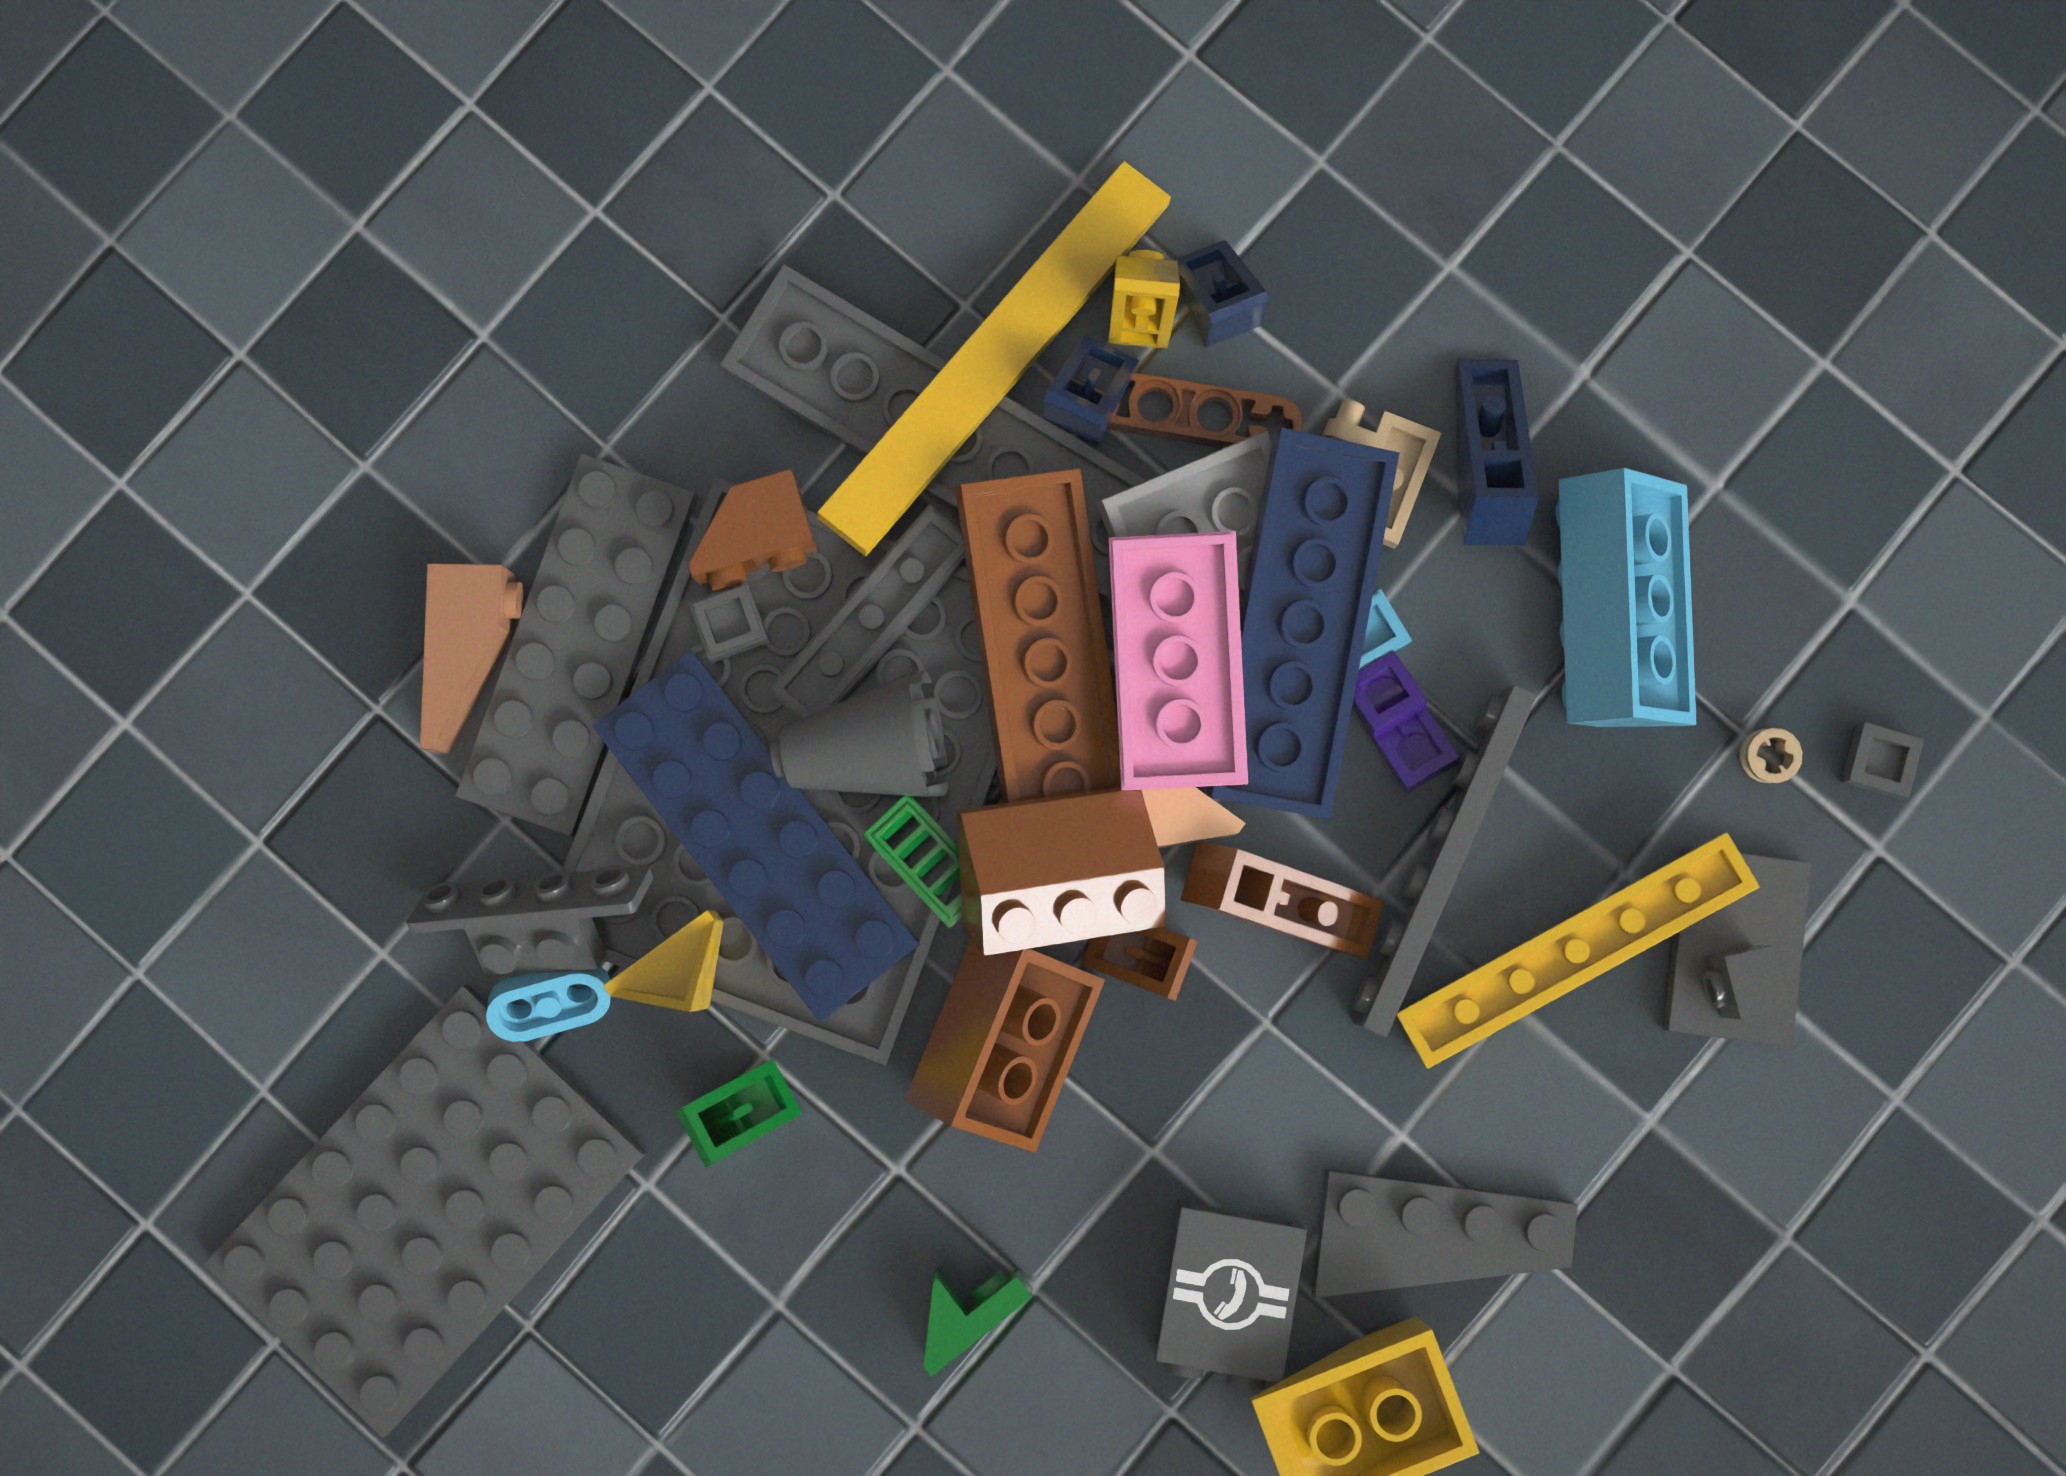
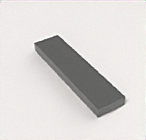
(872, 616)

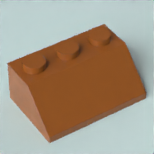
(1059, 870)
(1004, 1044)

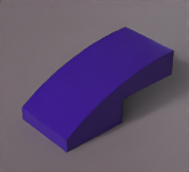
(1400, 723)

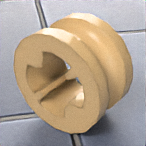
(1785, 744)

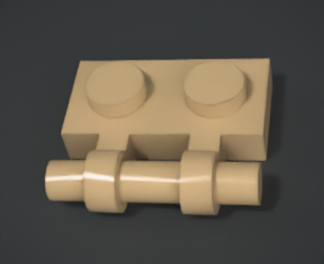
(1396, 434)

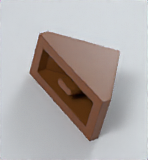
(1144, 958)

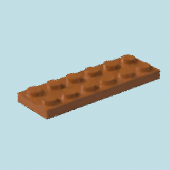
(1040, 634)

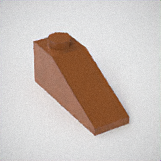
(1281, 899)

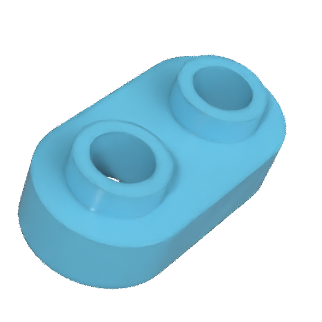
(551, 1005)

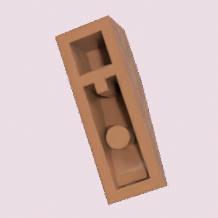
(465, 637)

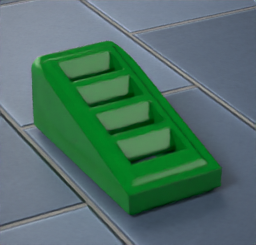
(888, 825)

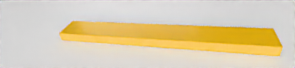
(993, 359)

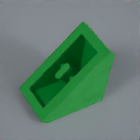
(738, 1112)

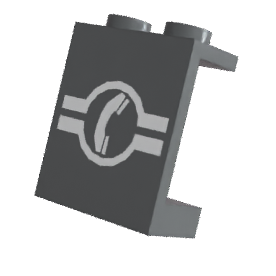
(1230, 1295)

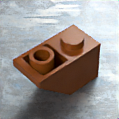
(753, 529)

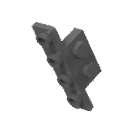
(534, 920)

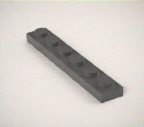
(1431, 883)

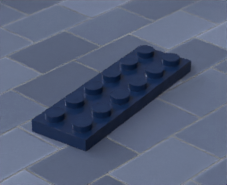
(1308, 615)
(756, 836)

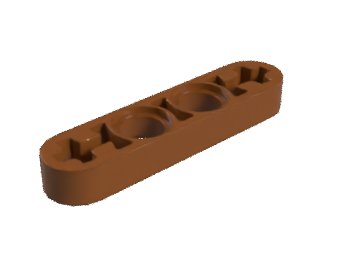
(1188, 398)

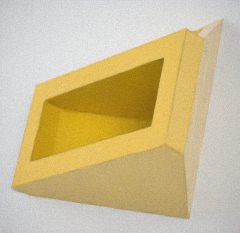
(677, 971)

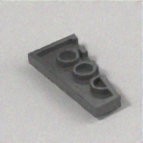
(1425, 1233)

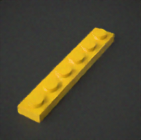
(1577, 950)

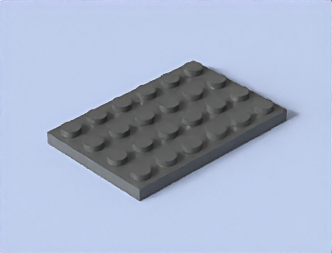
(424, 1211)

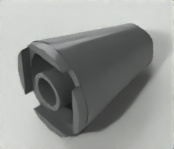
(868, 744)

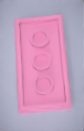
(1178, 660)

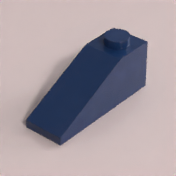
(1493, 454)

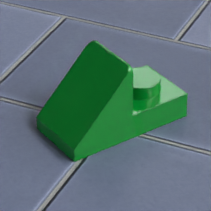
(957, 1326)

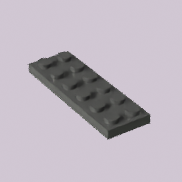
(577, 644)

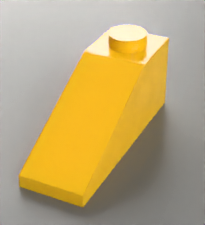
(1144, 299)

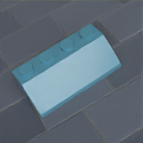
(1626, 600)

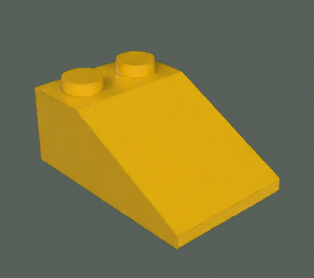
(1368, 1410)

